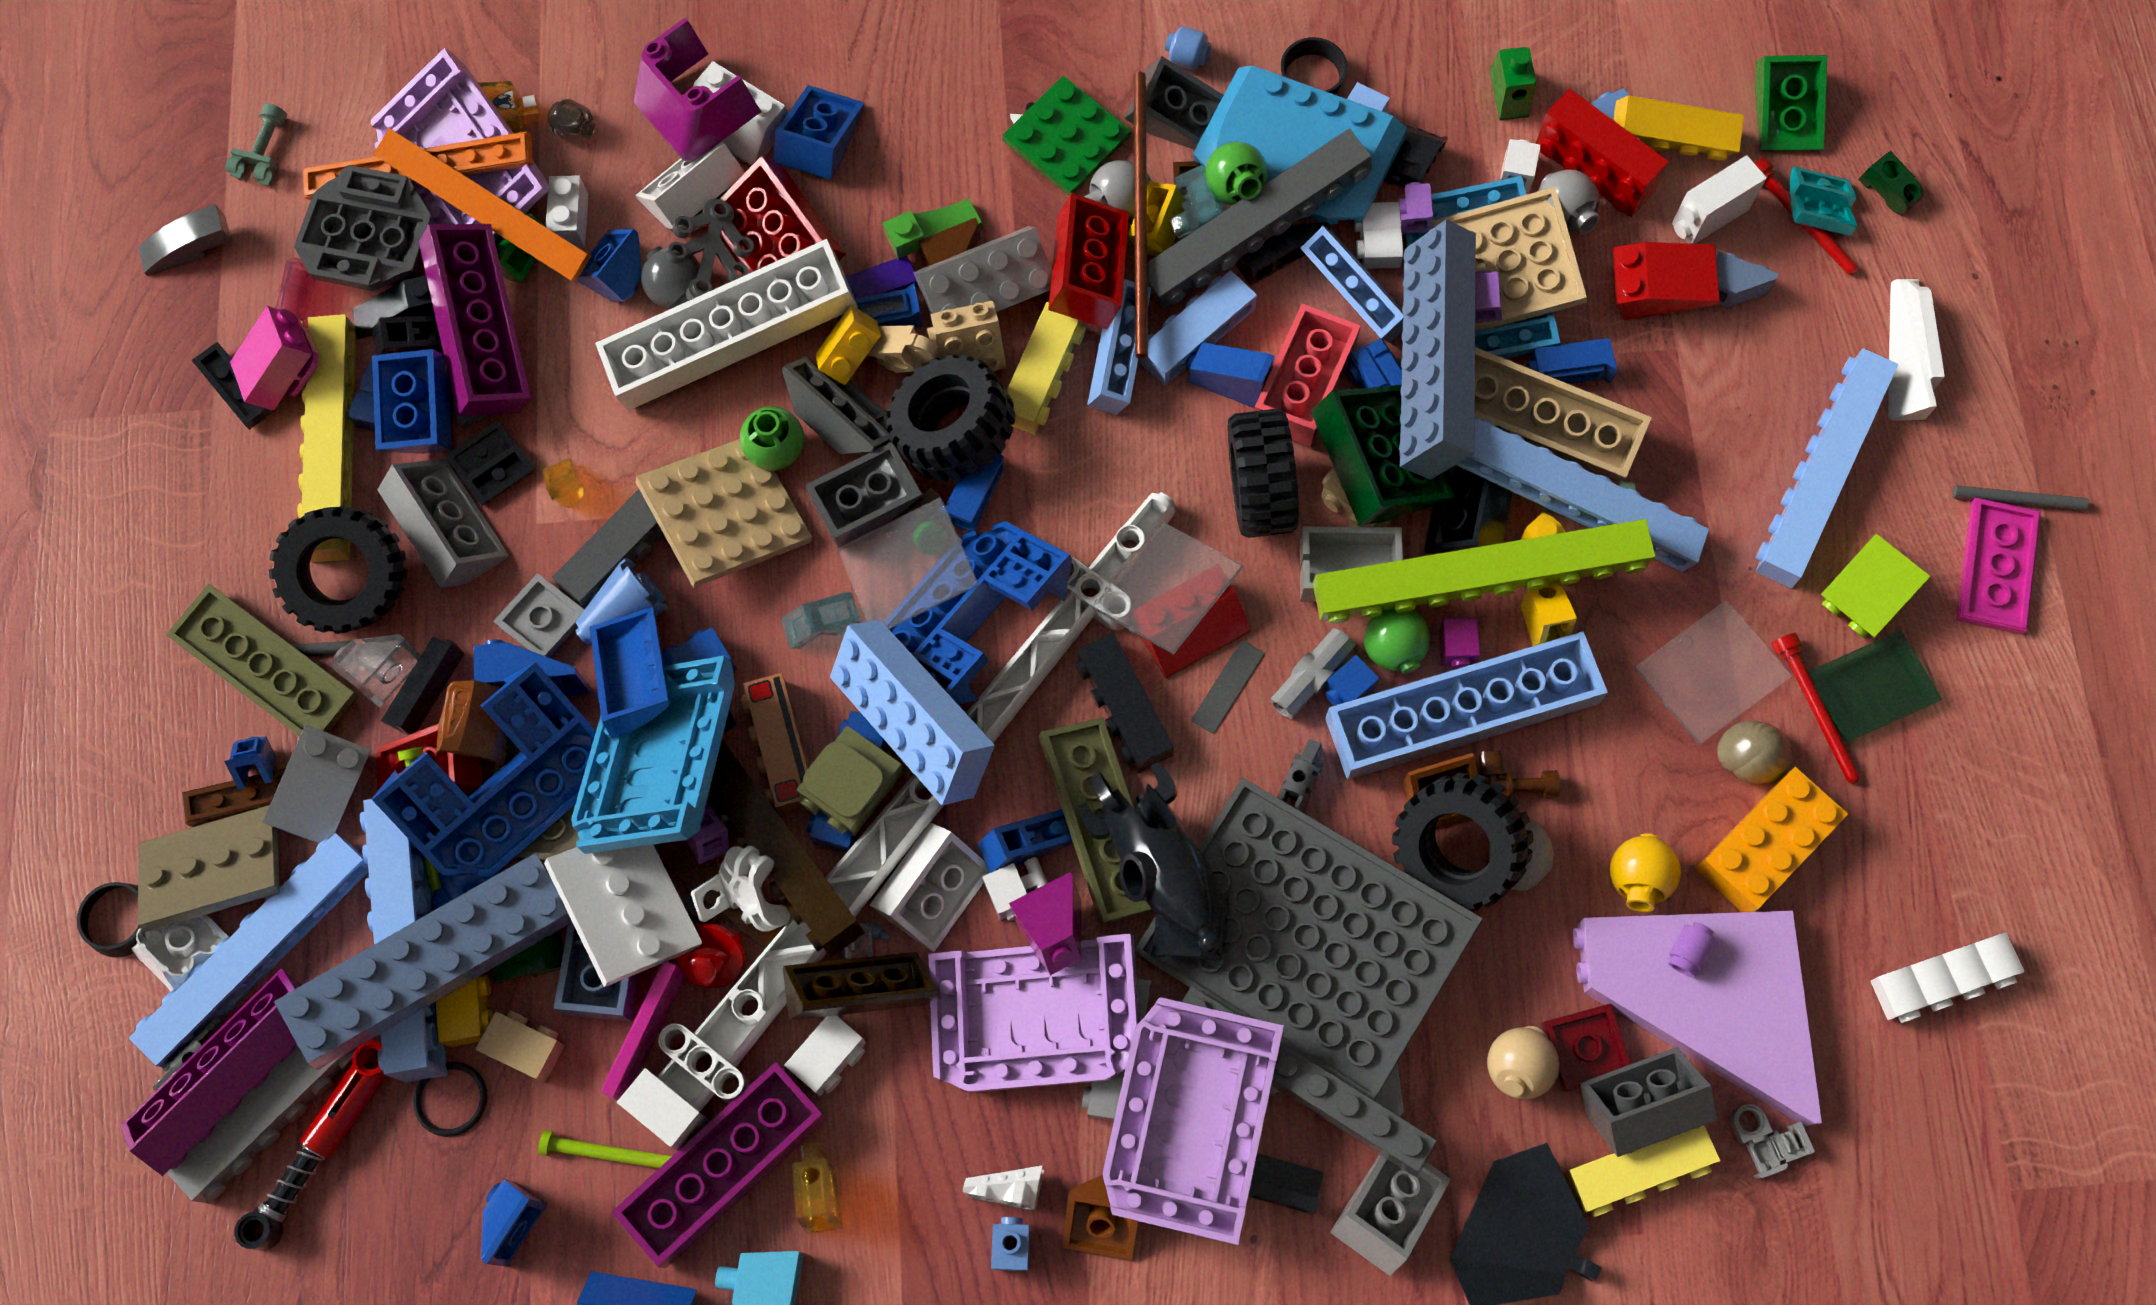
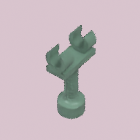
(264, 166)

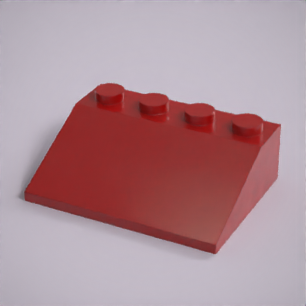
(773, 216)

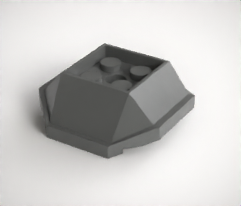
(358, 206)

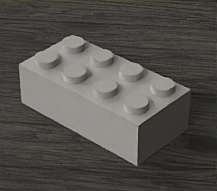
(997, 271)

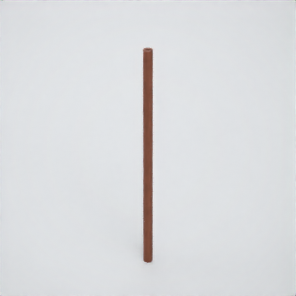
(1140, 217)

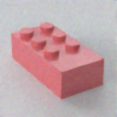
(1308, 368)

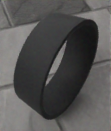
(1319, 47)
(119, 950)

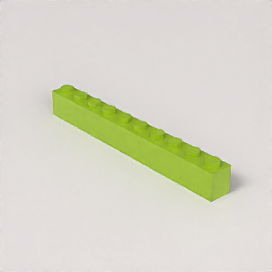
(1483, 570)

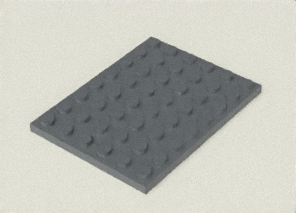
(1321, 939)

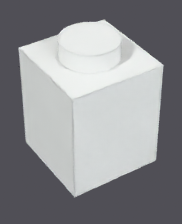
(1521, 160)

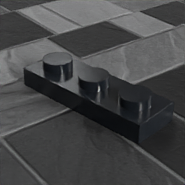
(217, 369)

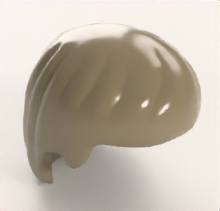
(1755, 752)

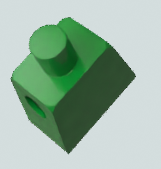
(1512, 72)

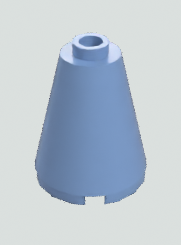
(620, 595)

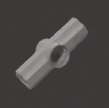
(1311, 673)

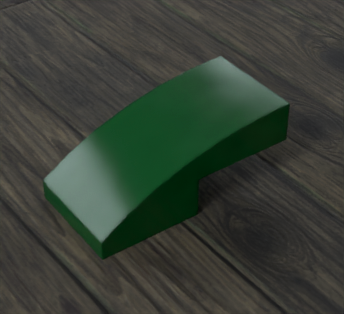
(535, 961)

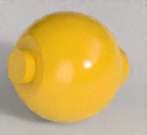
(1645, 871)

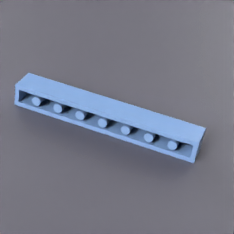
(1825, 469)
(1580, 494)
(252, 950)

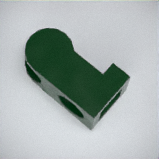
(1893, 183)

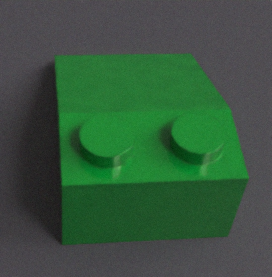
(1791, 102)

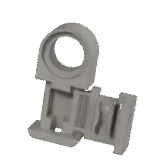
(1770, 1150)

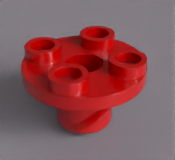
(716, 960)

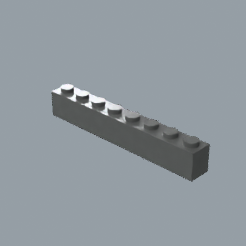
(1253, 221)
(1342, 1104)

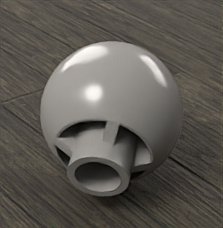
(1115, 186)
(1577, 197)

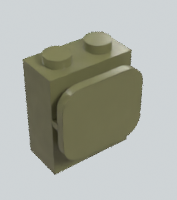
(848, 781)

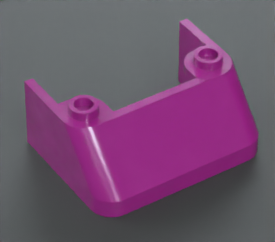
(698, 118)

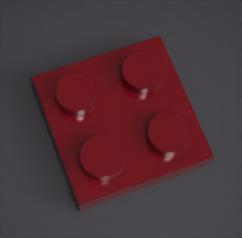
(1586, 1045)

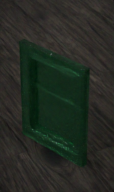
(1874, 686)

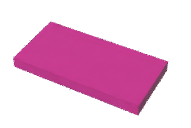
(1998, 566)
(644, 1030)

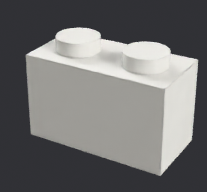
(568, 208)
(826, 1055)

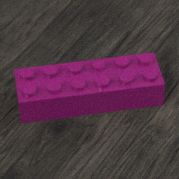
(474, 319)
(212, 1080)
(719, 1166)

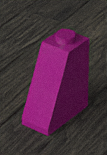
(1052, 922)

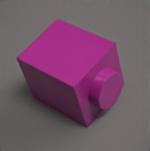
(1459, 642)

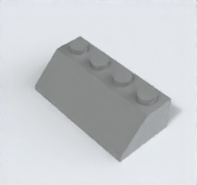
(441, 521)

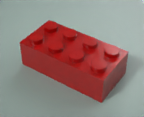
(1592, 143)
(1089, 261)

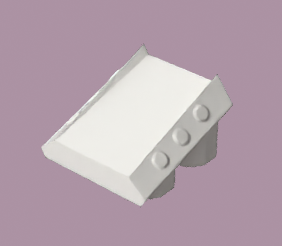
(178, 948)
(1013, 1188)

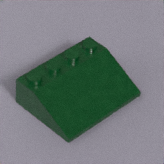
(1363, 443)

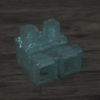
(1200, 203)

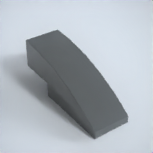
(184, 240)

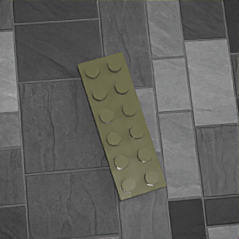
(260, 663)
(1073, 758)

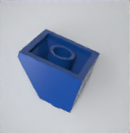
(614, 265)
(507, 1221)

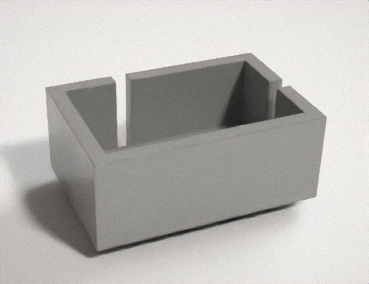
(1342, 548)

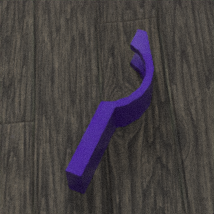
(882, 278)

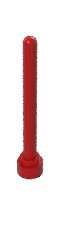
(1818, 234)
(1789, 649)

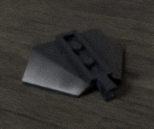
(1521, 1233)

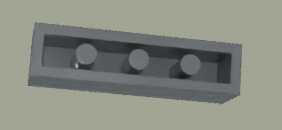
(623, 536)

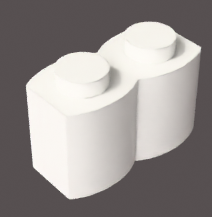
(1380, 237)

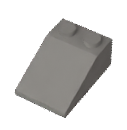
(316, 785)
(1389, 1212)

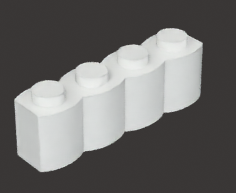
(1948, 976)

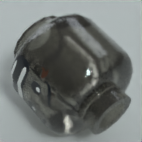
(571, 120)

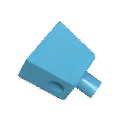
(763, 1278)

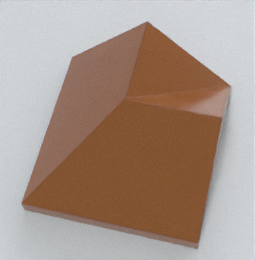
(1092, 1226)

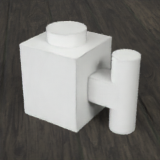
(1007, 885)

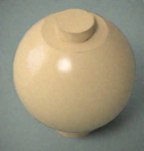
(1523, 1063)

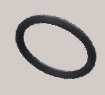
(461, 1129)

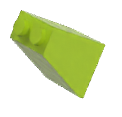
(1873, 587)

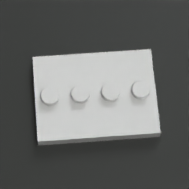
(623, 909)

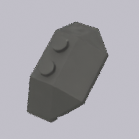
(834, 410)

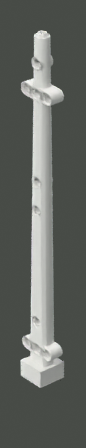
(674, 1099)

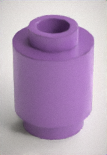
(1692, 949)

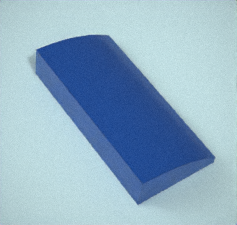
(629, 671)

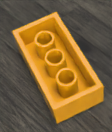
(1771, 841)

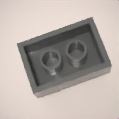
(1648, 1101)

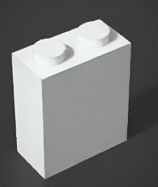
(1718, 200)

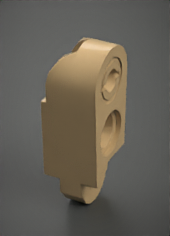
(902, 348)

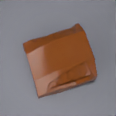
(467, 728)

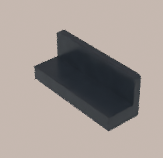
(423, 686)
(1285, 1184)

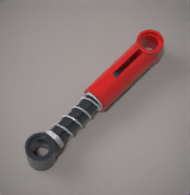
(318, 1143)

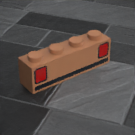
(778, 738)

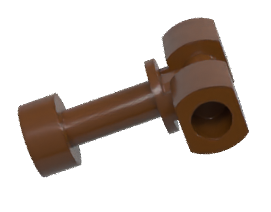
(1492, 767)

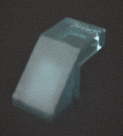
(819, 618)

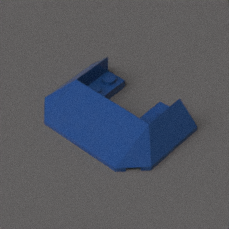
(1005, 565)
(514, 804)

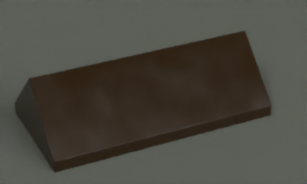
(857, 985)

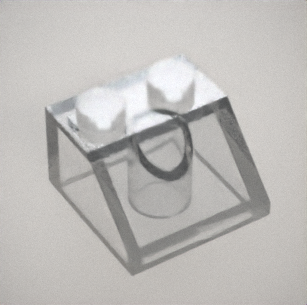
(376, 665)

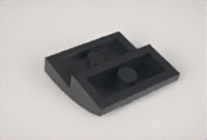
(490, 462)

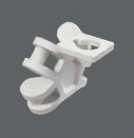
(742, 891)

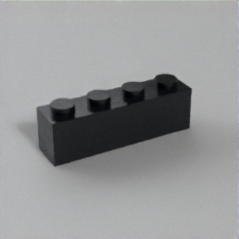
(1124, 702)

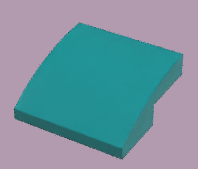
(1822, 201)

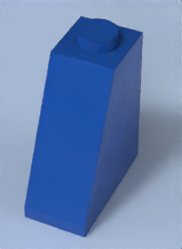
(1230, 371)

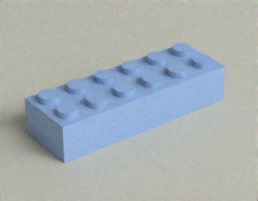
(911, 712)

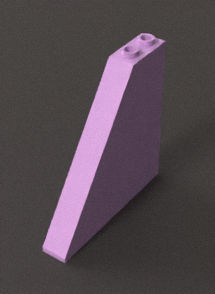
(1734, 1017)

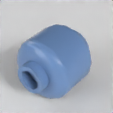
(1188, 48)

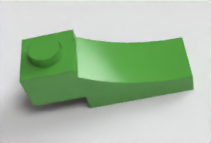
(908, 228)

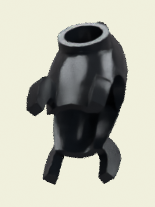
(1156, 855)

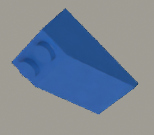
(817, 132)
(501, 659)

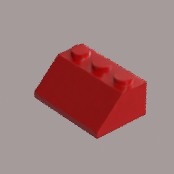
(1218, 628)

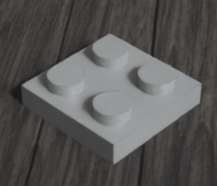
(540, 617)

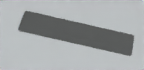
(1227, 686)

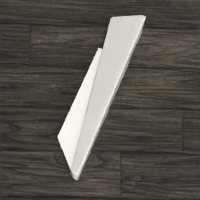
(1916, 349)

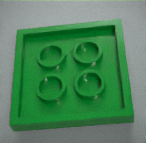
(1066, 135)

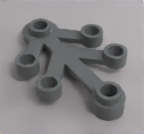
(710, 245)

